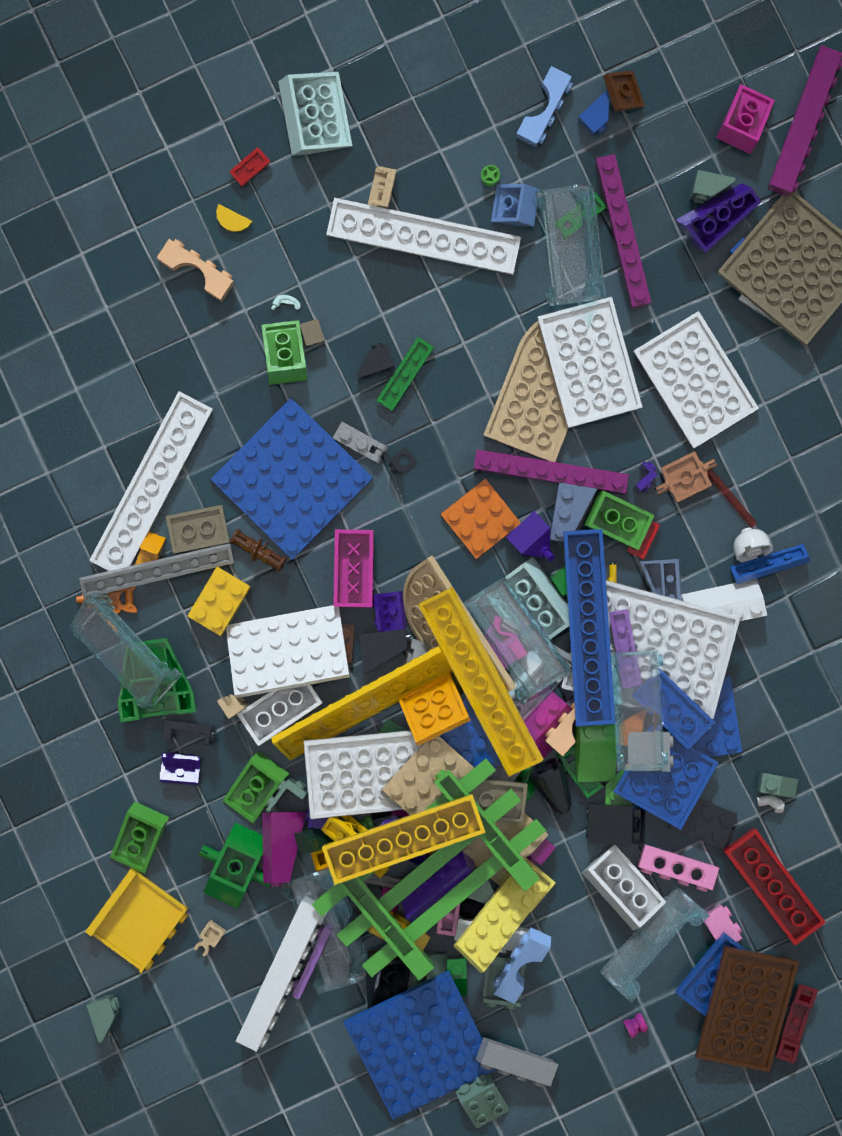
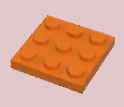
(480, 518)

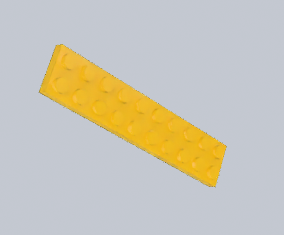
(480, 681)
(362, 703)

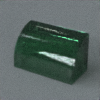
(311, 840)

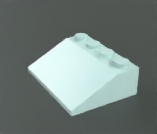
(315, 112)
(540, 597)

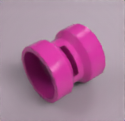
(636, 1025)

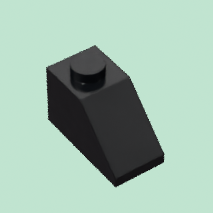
(376, 361)

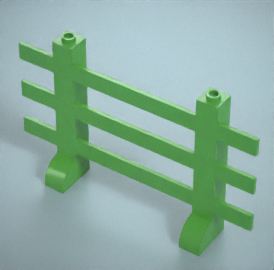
(376, 911)

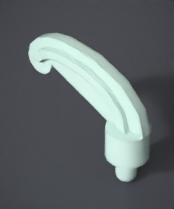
(286, 299)

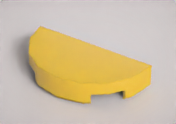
(231, 220)

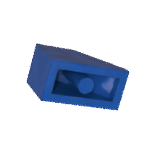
(596, 115)

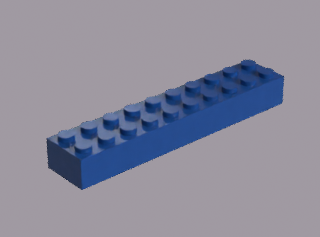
(589, 628)

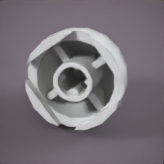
(751, 544)

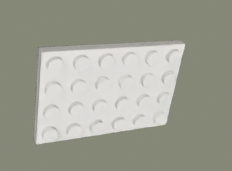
(589, 362)
(695, 379)
(287, 651)
(350, 772)

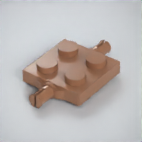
(686, 476)

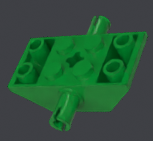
(225, 883)

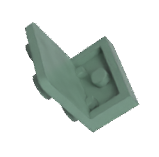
(298, 788)
(482, 1100)

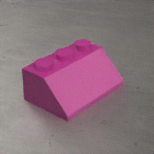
(544, 719)

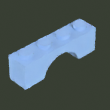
(533, 128)
(532, 948)

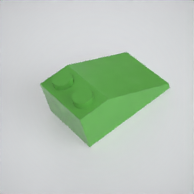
(284, 352)
(618, 519)
(595, 753)
(255, 786)
(139, 837)

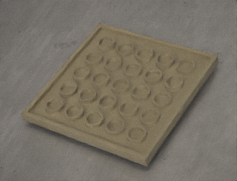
(790, 267)

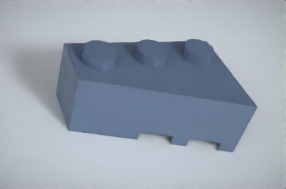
(569, 509)
(664, 577)

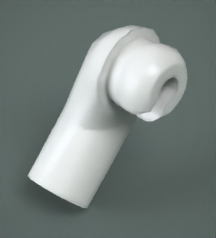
(773, 801)

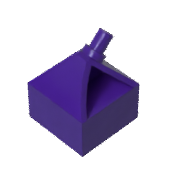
(532, 538)

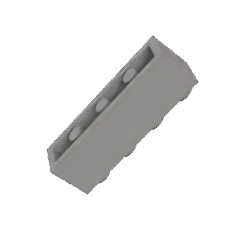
(517, 1062)

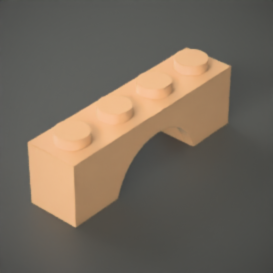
(175, 256)
(562, 738)

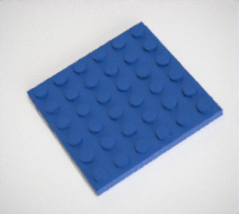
(291, 478)
(418, 1044)

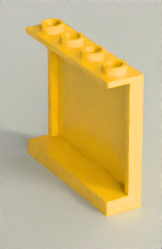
(137, 920)

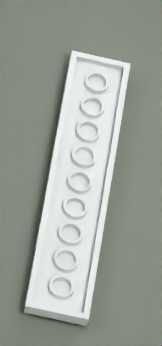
(423, 236)
(151, 483)

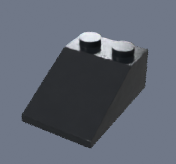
(387, 982)

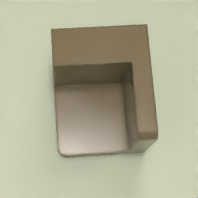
(312, 332)

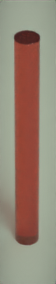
(731, 498)

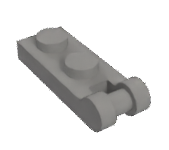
(359, 442)

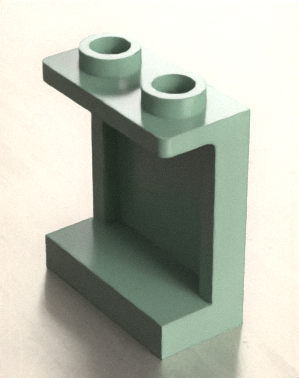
(491, 972)

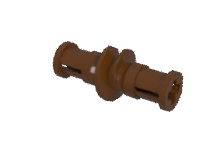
(257, 550)

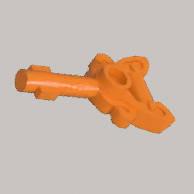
(115, 596)

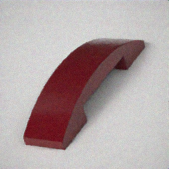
(795, 1023)

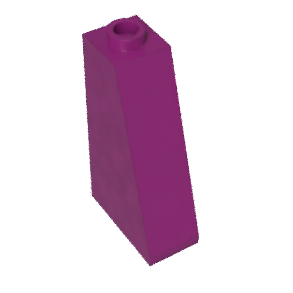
(280, 845)

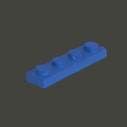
(769, 564)

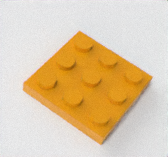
(433, 708)

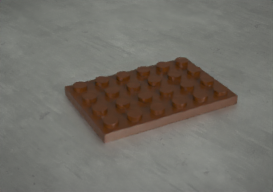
(746, 1009)

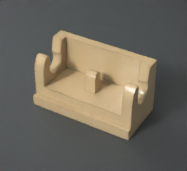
(382, 187)
(232, 706)

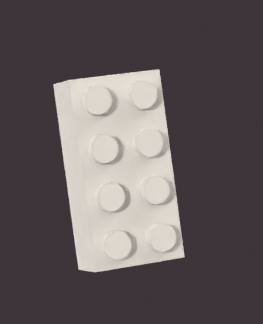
(278, 711)

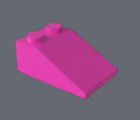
(745, 119)

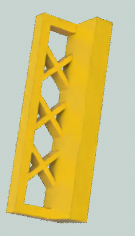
(338, 830)

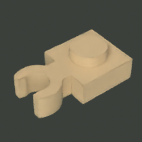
(211, 936)

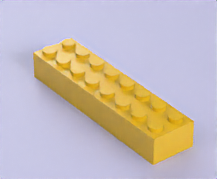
(403, 839)

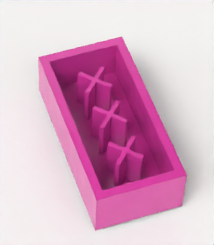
(353, 568)

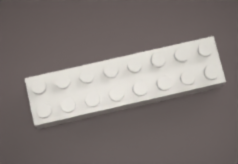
(280, 975)

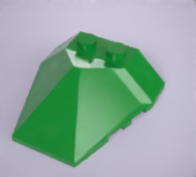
(178, 699)

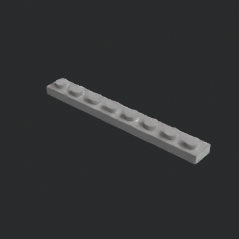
(157, 570)

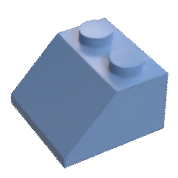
(515, 205)

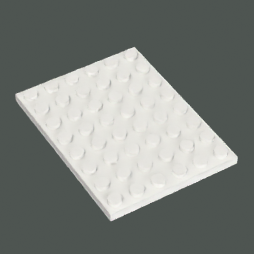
(689, 636)

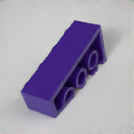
(718, 216)
(437, 886)

